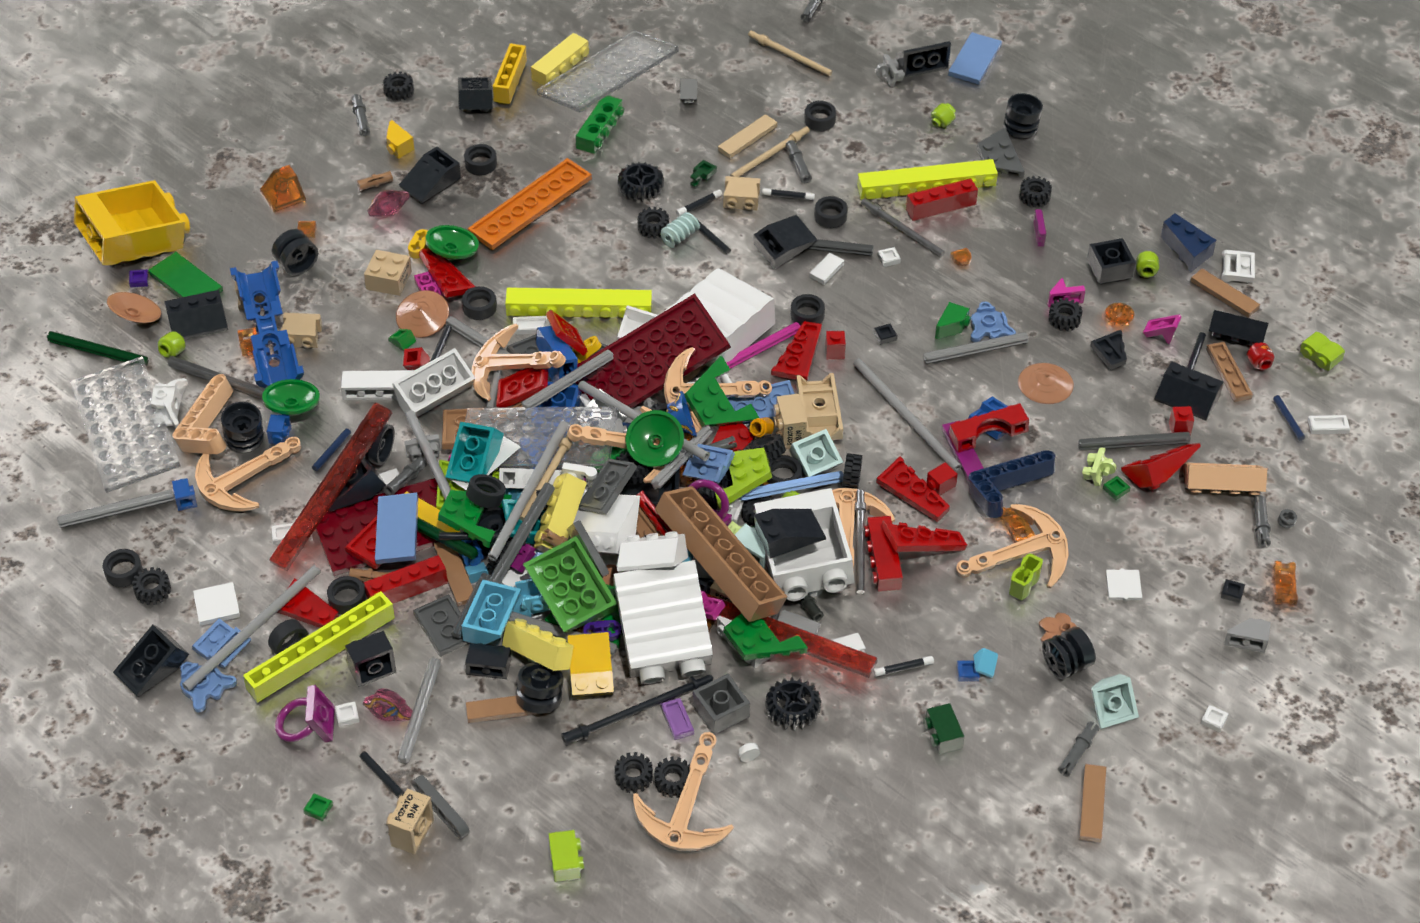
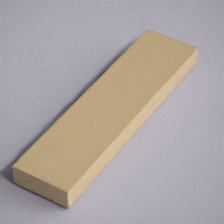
(747, 136)

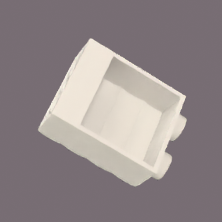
(736, 309)
(818, 565)
(663, 621)

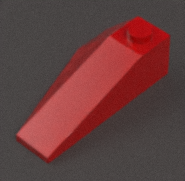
(1159, 467)

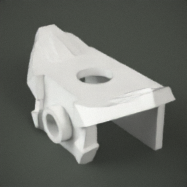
(168, 399)

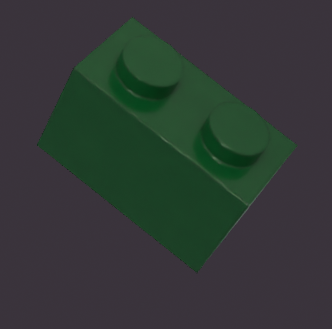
(944, 728)

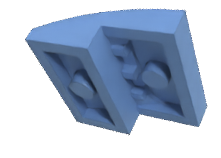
(712, 469)
(215, 638)

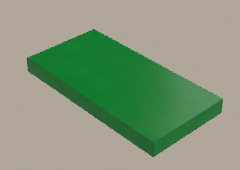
(182, 277)

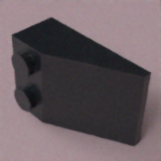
(475, 93)
(361, 486)
(787, 530)
(150, 661)

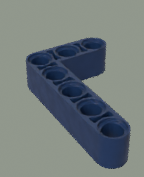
(987, 482)

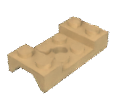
(823, 416)

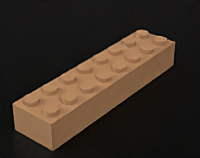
(721, 553)

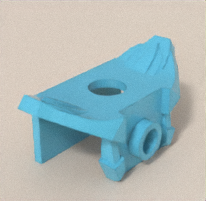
(530, 599)

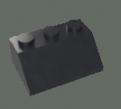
(924, 59)
(196, 314)
(1237, 327)
(1189, 388)

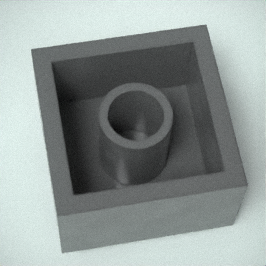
(721, 704)

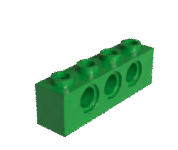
(599, 124)

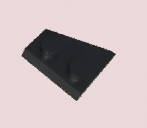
(1110, 349)

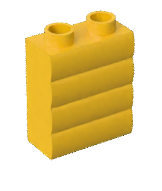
(130, 222)

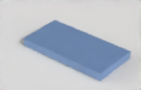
(975, 58)
(763, 405)
(396, 528)

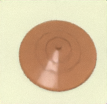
(134, 307)
(422, 313)
(1045, 383)

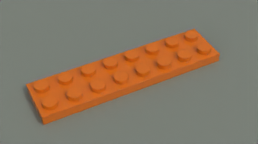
(530, 203)

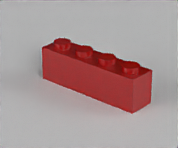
(941, 199)
(883, 558)
(409, 580)

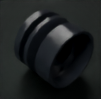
(1022, 115)
(242, 427)
(1068, 652)

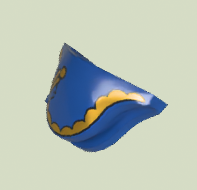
(681, 412)

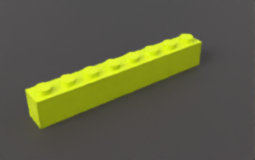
(911, 180)
(575, 302)
(318, 646)

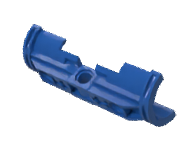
(267, 286)

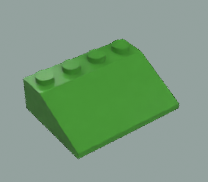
(571, 585)

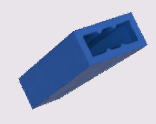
(549, 342)

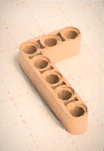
(193, 431)

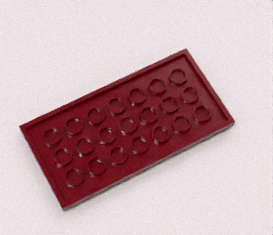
(649, 350)
(344, 524)

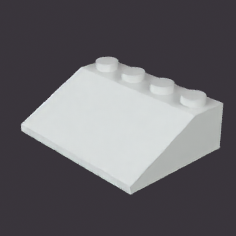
(613, 528)

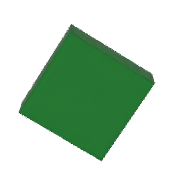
(1116, 487)
(318, 807)

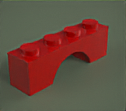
(1009, 420)

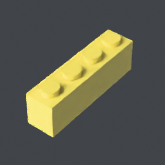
(560, 59)
(561, 508)
(538, 645)

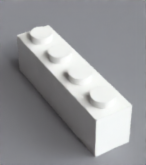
(370, 384)

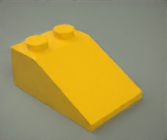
(591, 665)

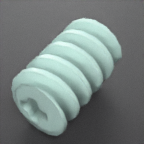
(679, 229)

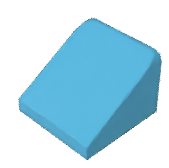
(475, 572)
(985, 662)

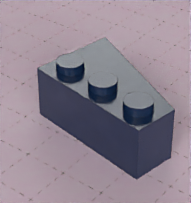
(1188, 241)

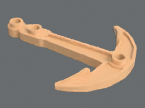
(489, 360)
(674, 380)
(602, 437)
(215, 489)
(845, 501)
(1044, 541)
(678, 825)

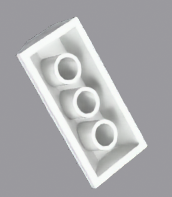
(433, 383)

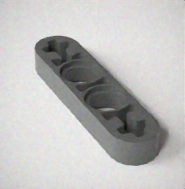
(442, 807)

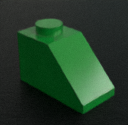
(952, 321)

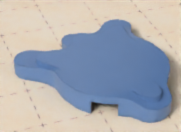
(989, 323)
(209, 687)

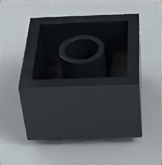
(1111, 260)
(370, 658)

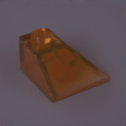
(282, 189)

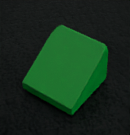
(402, 338)

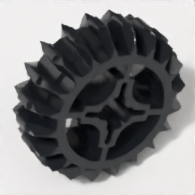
(640, 181)
(791, 697)

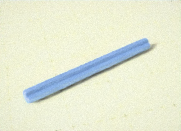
(794, 485)

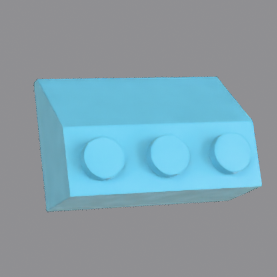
(489, 612)

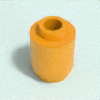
(761, 427)

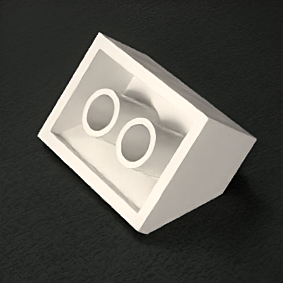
(652, 551)

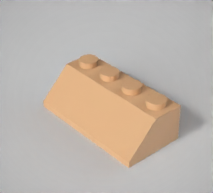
(1225, 477)

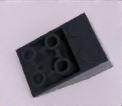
(431, 175)
(783, 240)

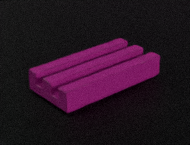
(1039, 227)

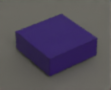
(138, 278)

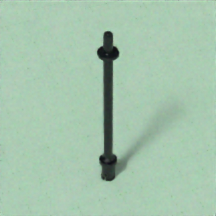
(584, 731)

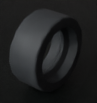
(820, 107)
(480, 150)
(829, 221)
(476, 293)
(807, 300)
(788, 462)
(485, 499)
(119, 556)
(344, 583)
(283, 631)

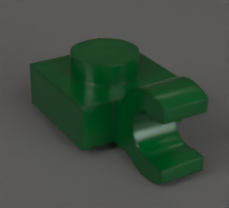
(703, 170)

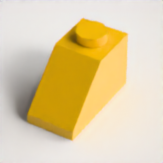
(398, 140)

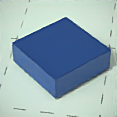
(967, 671)

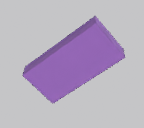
(677, 719)

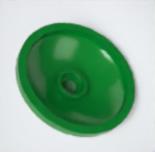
(451, 242)
(291, 397)
(651, 427)

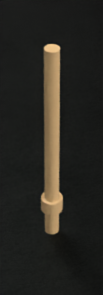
(764, 40)
(795, 136)
(564, 446)

